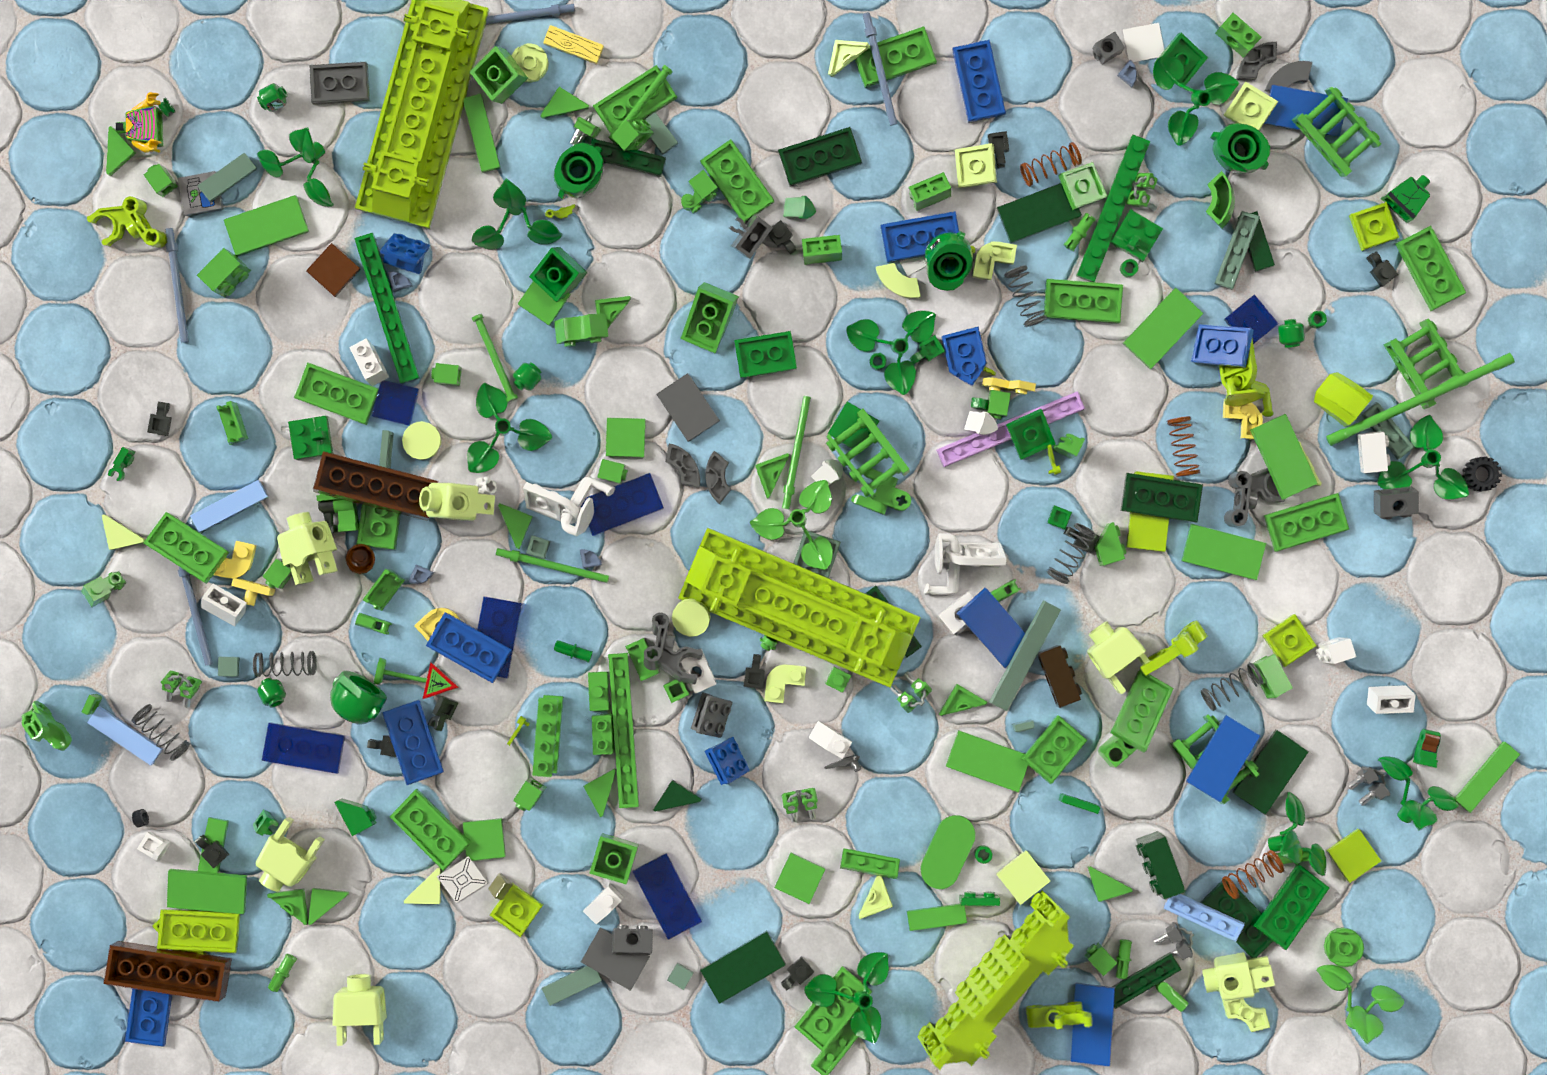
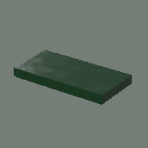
(820, 156)
(1036, 213)
(1161, 497)
(1275, 766)
(1250, 938)
(743, 967)

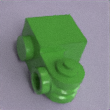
(703, 189)
(100, 588)

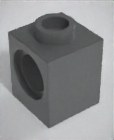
(1115, 45)

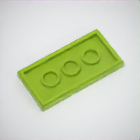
(1145, 530)
(198, 931)

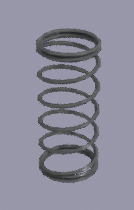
(1013, 273)
(1086, 531)
(311, 671)
(1210, 703)
(178, 751)

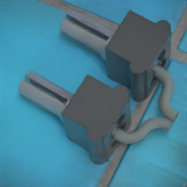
(1377, 790)
(1174, 933)

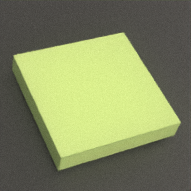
(1250, 107)
(975, 165)
(1023, 877)

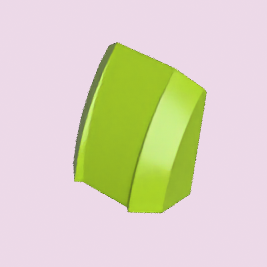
(1342, 398)

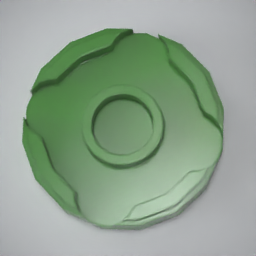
(1343, 947)

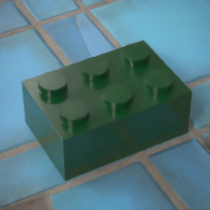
(1160, 865)

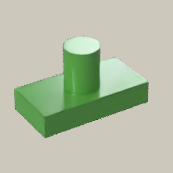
(598, 691)

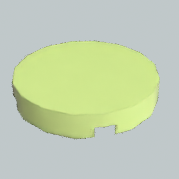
(532, 61)
(421, 440)
(691, 617)

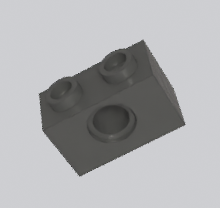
(1385, 499)
(644, 940)

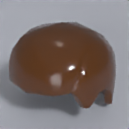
(360, 558)

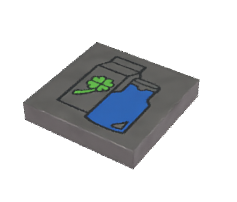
(193, 199)

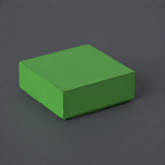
(91, 704)

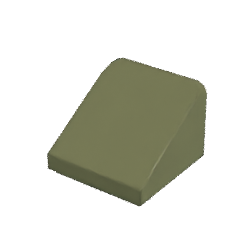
(500, 887)

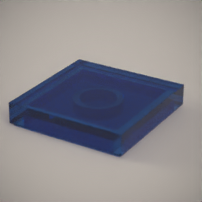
(1252, 315)
(395, 402)

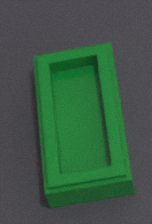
(1079, 803)

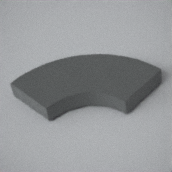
(1256, 59)
(1290, 74)
(684, 464)
(716, 477)

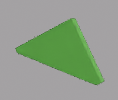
(563, 103)
(117, 151)
(611, 307)
(770, 471)
(516, 522)
(960, 700)
(599, 790)
(1106, 886)
(322, 901)
(292, 902)

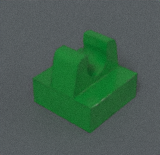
(263, 822)

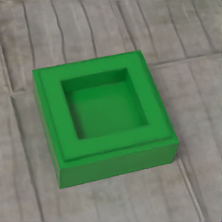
(1059, 517)

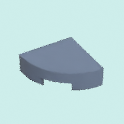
(1128, 74)
(399, 281)
(589, 558)
(420, 575)

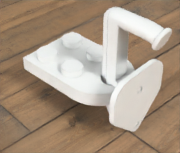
(565, 510)
(962, 554)

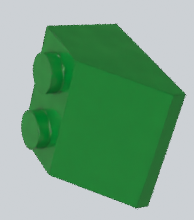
(558, 273)

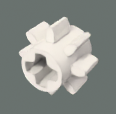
(486, 486)

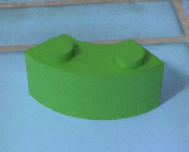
(1222, 200)
(581, 329)

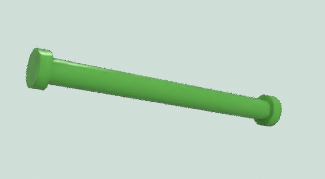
(647, 95)
(494, 357)

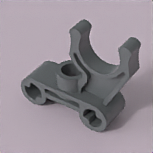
(1246, 494)
(663, 651)

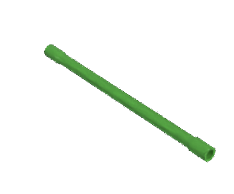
(1496, 364)

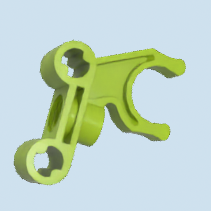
(132, 217)
(1184, 643)
(1068, 1014)

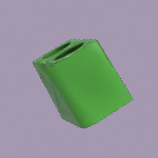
(1111, 743)

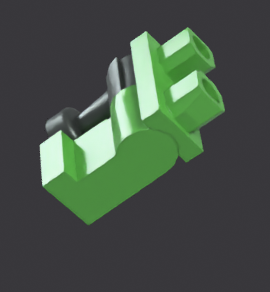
(346, 512)

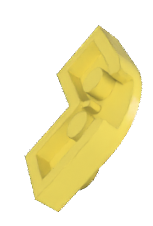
(1018, 386)
(1248, 414)
(240, 562)

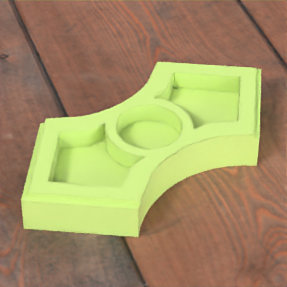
(1254, 1017)

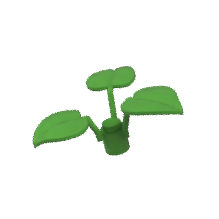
(771, 521)
(1366, 1025)

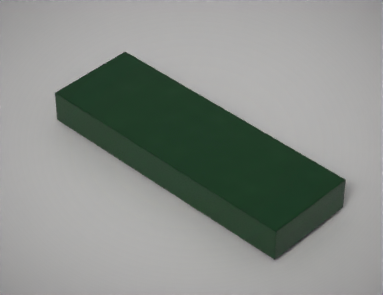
(1259, 249)

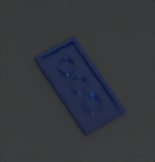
(627, 503)
(500, 621)
(303, 747)
(667, 896)

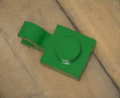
(929, 349)
(124, 458)

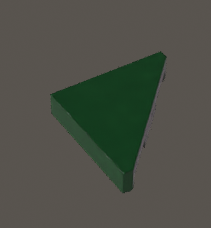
(676, 796)

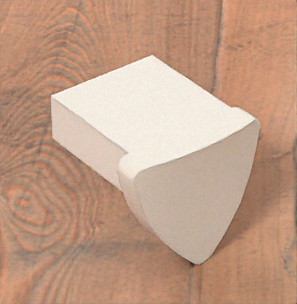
(980, 423)
(830, 471)
(154, 846)

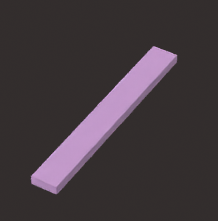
(977, 443)

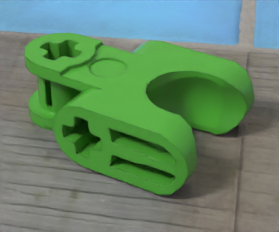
(885, 495)
(41, 724)

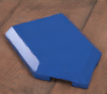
(965, 354)

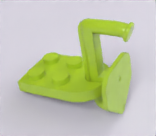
(1242, 385)

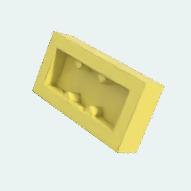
(252, 590)

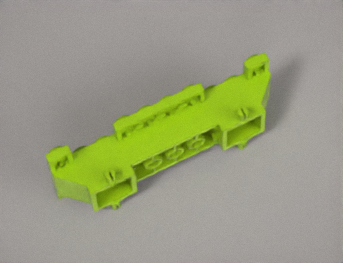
(998, 984)

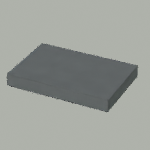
(339, 83)
(687, 407)
(617, 967)

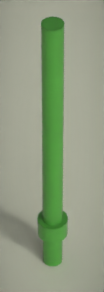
(789, 488)
(515, 556)

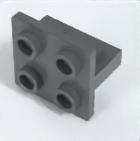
(711, 715)

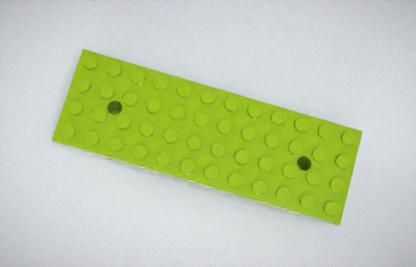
(421, 110)
(799, 607)

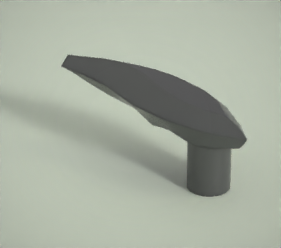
(850, 760)

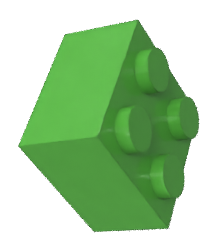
(498, 75)
(224, 273)
(614, 858)

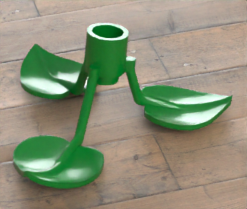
(1218, 90)
(311, 152)
(513, 200)
(901, 374)
(531, 434)
(1426, 435)
(1412, 810)
(1288, 841)
(866, 1023)

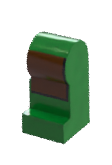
(1427, 748)

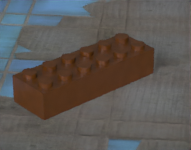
(371, 485)
(167, 971)

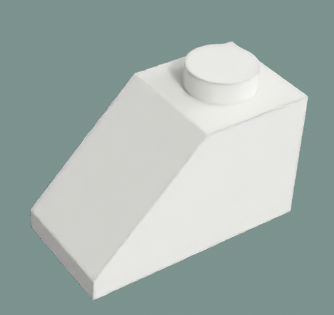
(830, 739)
(603, 904)

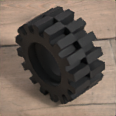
(1493, 474)

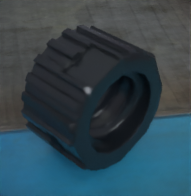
(140, 818)

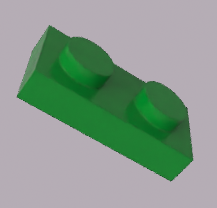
(971, 899)

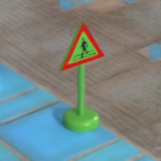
(435, 682)

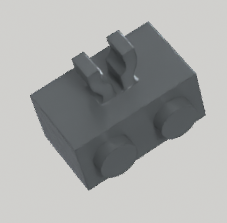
(751, 236)

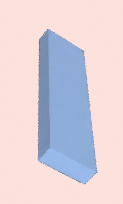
(229, 506)
(125, 735)
(1204, 916)

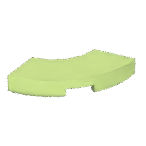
(896, 282)

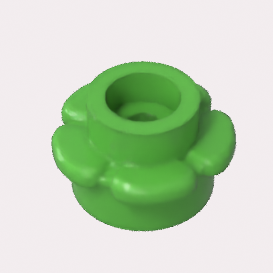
(768, 643)

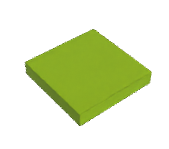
(1374, 226)
(1289, 640)
(1353, 855)
(516, 910)

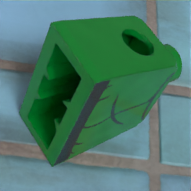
(1408, 197)

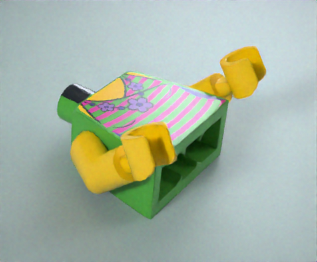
(144, 125)

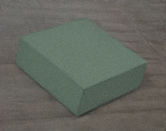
(538, 547)
(228, 666)
(1023, 725)
(680, 976)

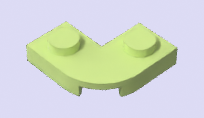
(992, 253)
(779, 677)

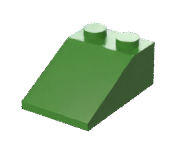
(709, 317)

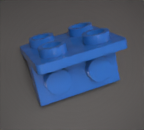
(405, 253)
(727, 761)

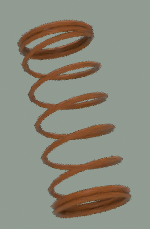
(1073, 158)
(1171, 422)
(1235, 894)

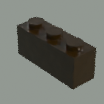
(1059, 676)

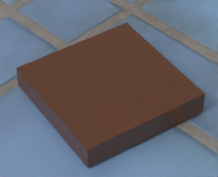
(333, 270)

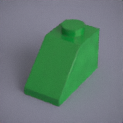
(355, 815)

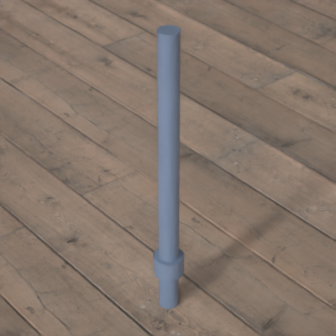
(554, 10)
(871, 33)
(172, 249)
(196, 616)

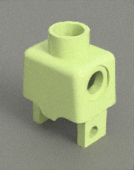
(455, 501)
(306, 543)
(1114, 652)
(285, 860)
(1246, 975)
(359, 1005)

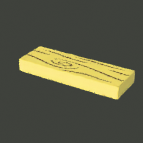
(573, 44)

